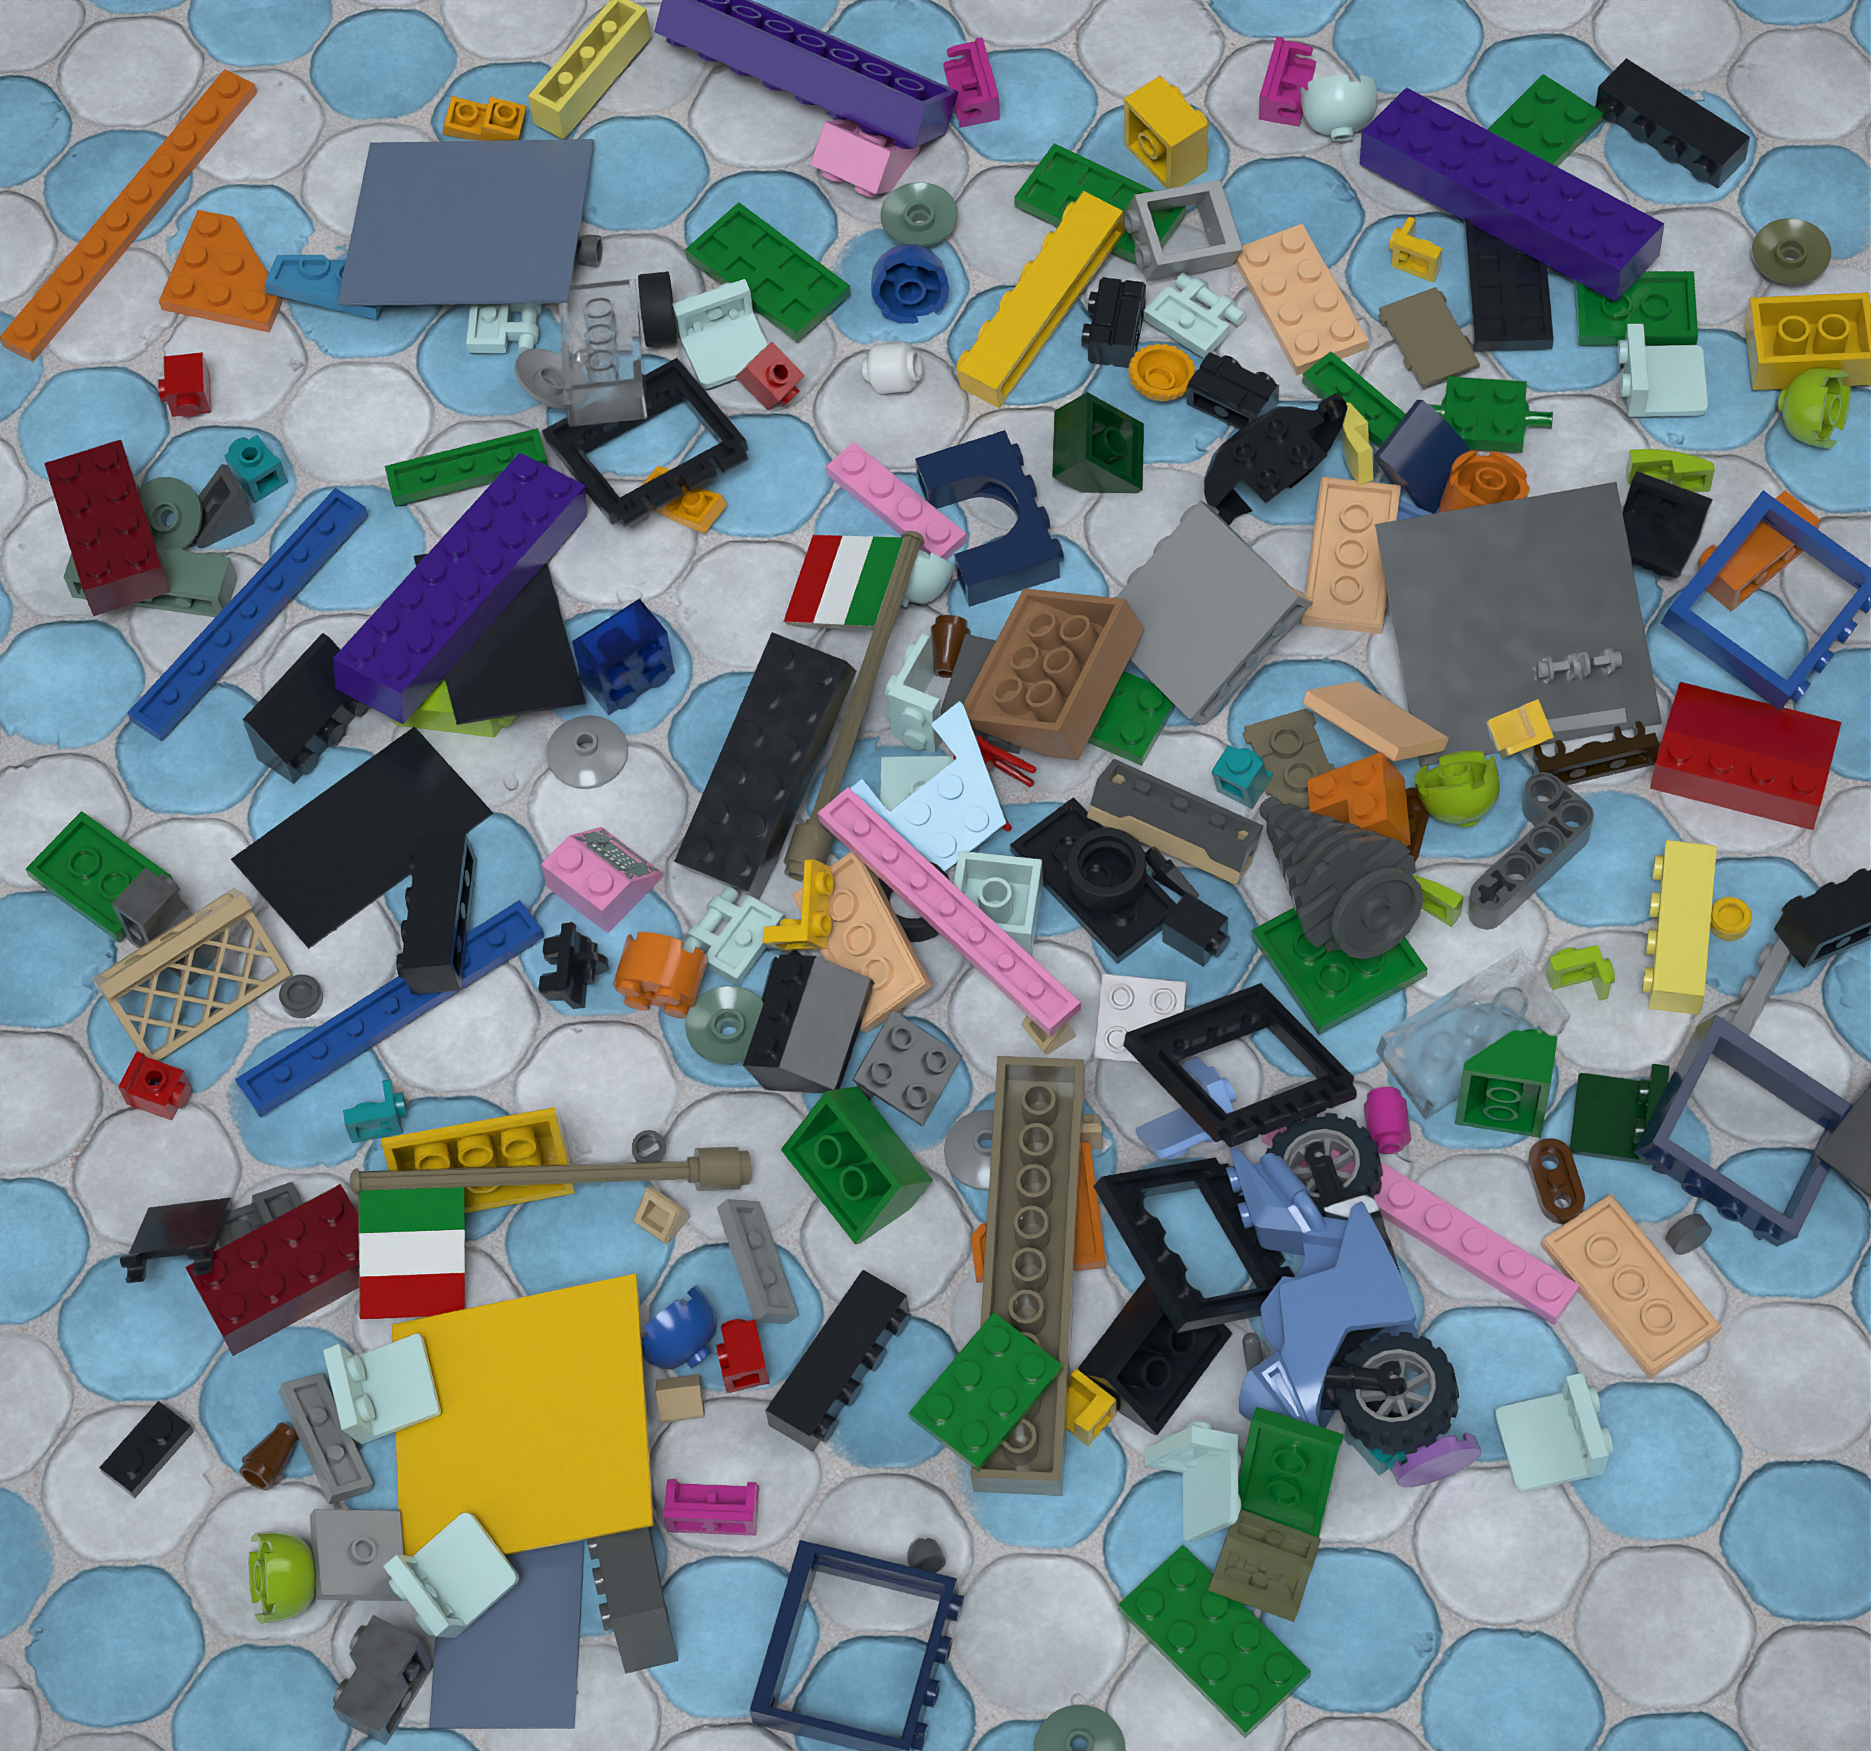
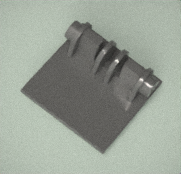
(906, 1068)

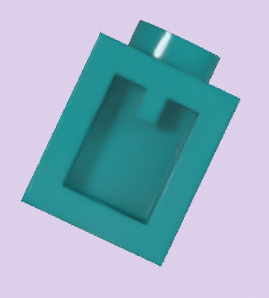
(374, 1119)

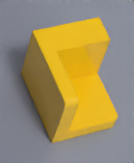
(1520, 729)
(1088, 1408)

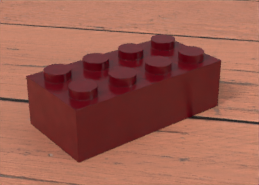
(107, 527)
(282, 1270)

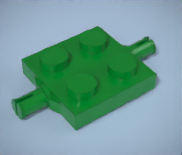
(1490, 413)

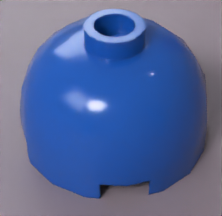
(909, 283)
(681, 1333)

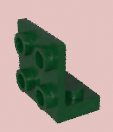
(1614, 1113)

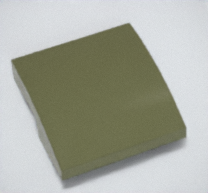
(1265, 1565)

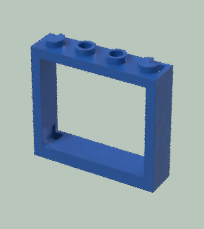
(1730, 655)

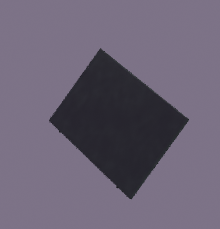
(518, 662)
(359, 836)

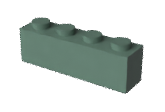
(196, 580)

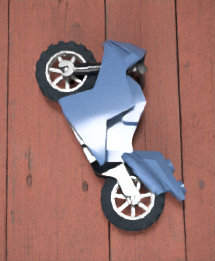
(1346, 1318)

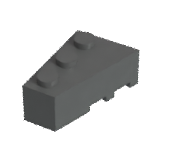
(633, 1597)

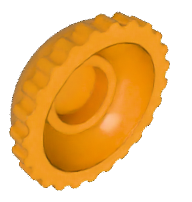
(1161, 372)

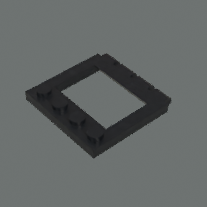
(663, 388)
(1224, 1020)
(1164, 1270)

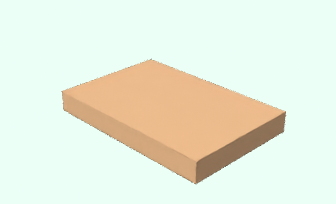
(1375, 721)

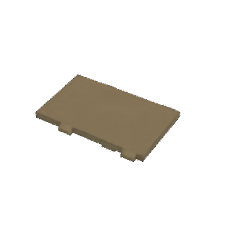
(1429, 337)
(1291, 752)

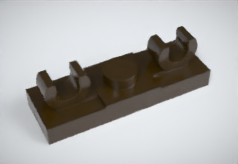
(1599, 759)

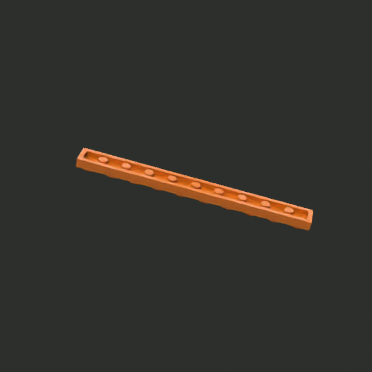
(128, 216)

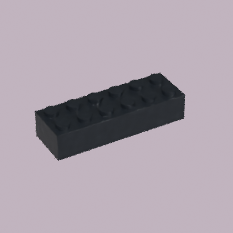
(765, 765)

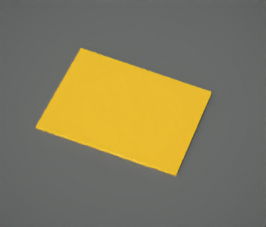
(534, 1420)

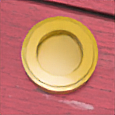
(1730, 918)

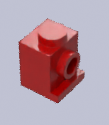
(161, 1100)
(741, 1356)

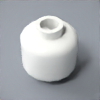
(892, 367)

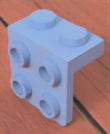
(1177, 1131)

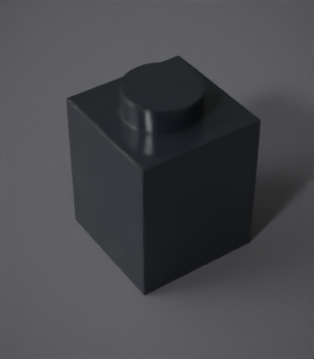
(1196, 930)

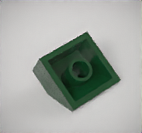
(1097, 447)

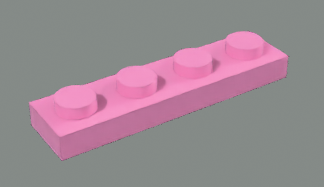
(894, 501)

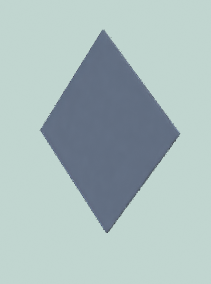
(467, 222)

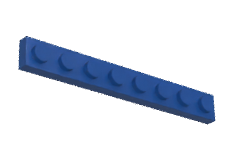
(247, 614)
(380, 1015)

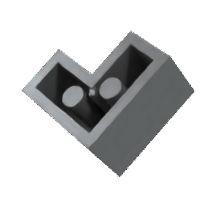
(151, 908)
(386, 1679)

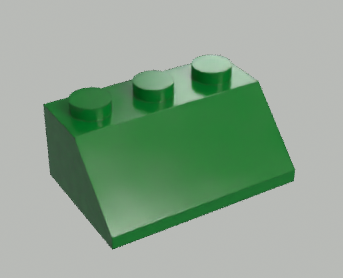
(1508, 1084)
(855, 1163)

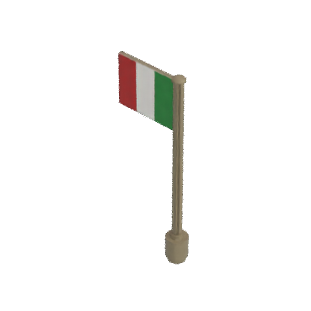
(850, 586)
(416, 1221)

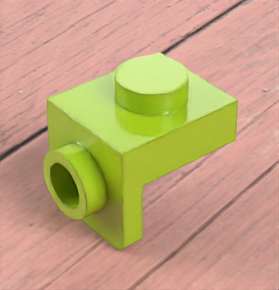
(1578, 966)

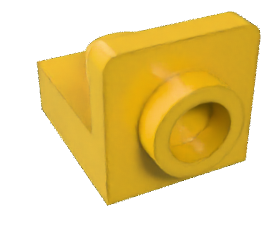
(1414, 254)

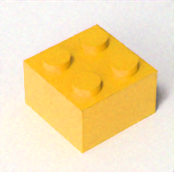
(1166, 133)

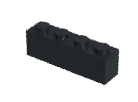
(1672, 123)
(437, 914)
(1828, 920)
(838, 1361)

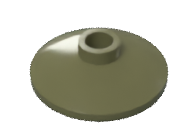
(1794, 240)

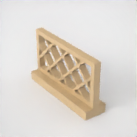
(172, 946)

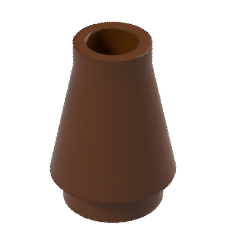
(946, 642)
(268, 1459)

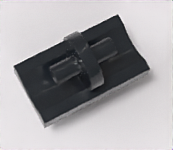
(576, 966)

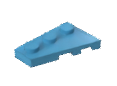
(313, 281)

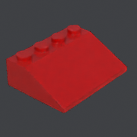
(1745, 755)

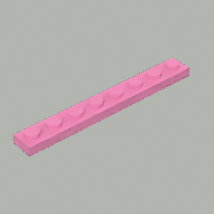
(949, 912)
(1467, 1242)

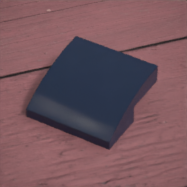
(1421, 455)

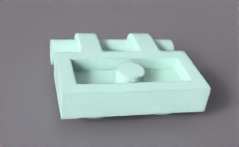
(1188, 322)
(491, 327)
(740, 942)

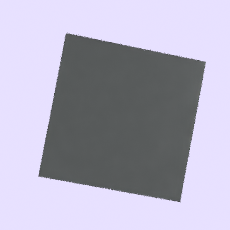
(1498, 591)

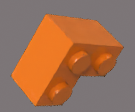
(1364, 794)

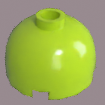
(1815, 405)
(1459, 788)
(281, 1576)

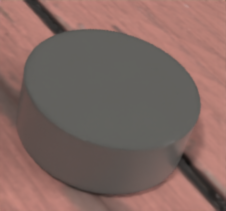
(301, 996)
(1688, 1234)

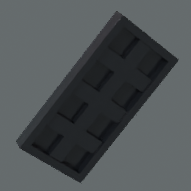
(1506, 295)

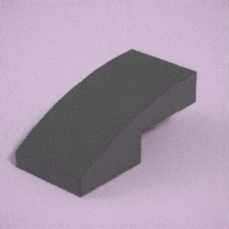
(263, 1209)

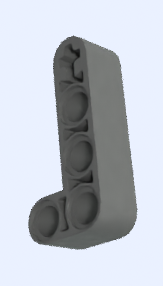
(1524, 859)

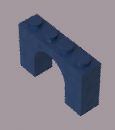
(993, 470)

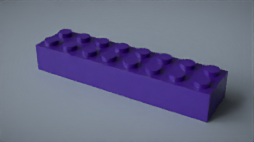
(811, 67)
(1511, 194)
(460, 588)

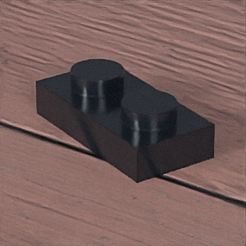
(146, 1449)

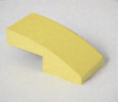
(1356, 447)

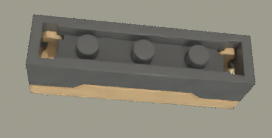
(1175, 821)

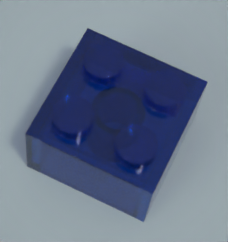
(624, 657)

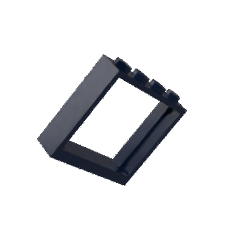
(1776, 1076)
(873, 1571)

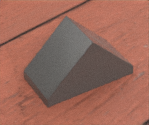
(223, 508)

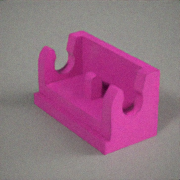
(974, 80)
(1282, 83)
(711, 1508)

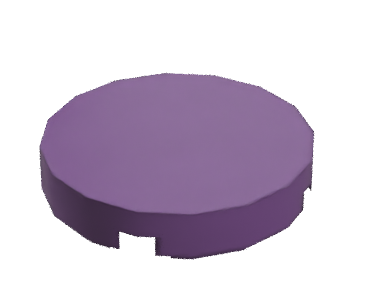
(1437, 1461)

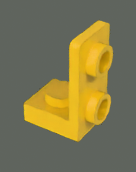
(815, 921)

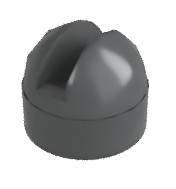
(589, 250)
(644, 1141)
(926, 1555)

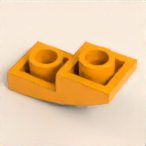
(484, 122)
(694, 509)

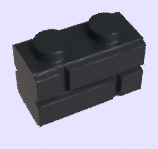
(1115, 322)
(1231, 391)

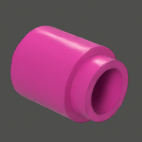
(1387, 1119)

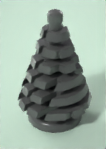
(1344, 880)

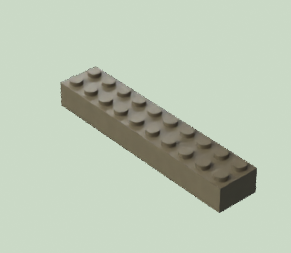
(1034, 1251)

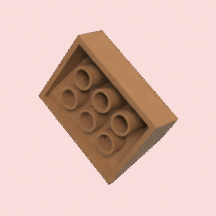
(1053, 670)

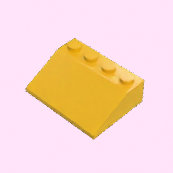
(495, 1142)

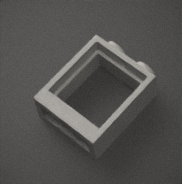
(1216, 219)

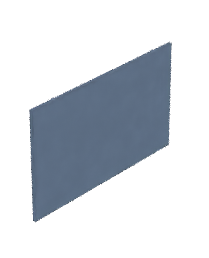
(519, 1656)

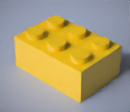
(1805, 333)

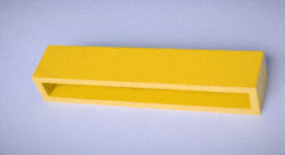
(1040, 299)

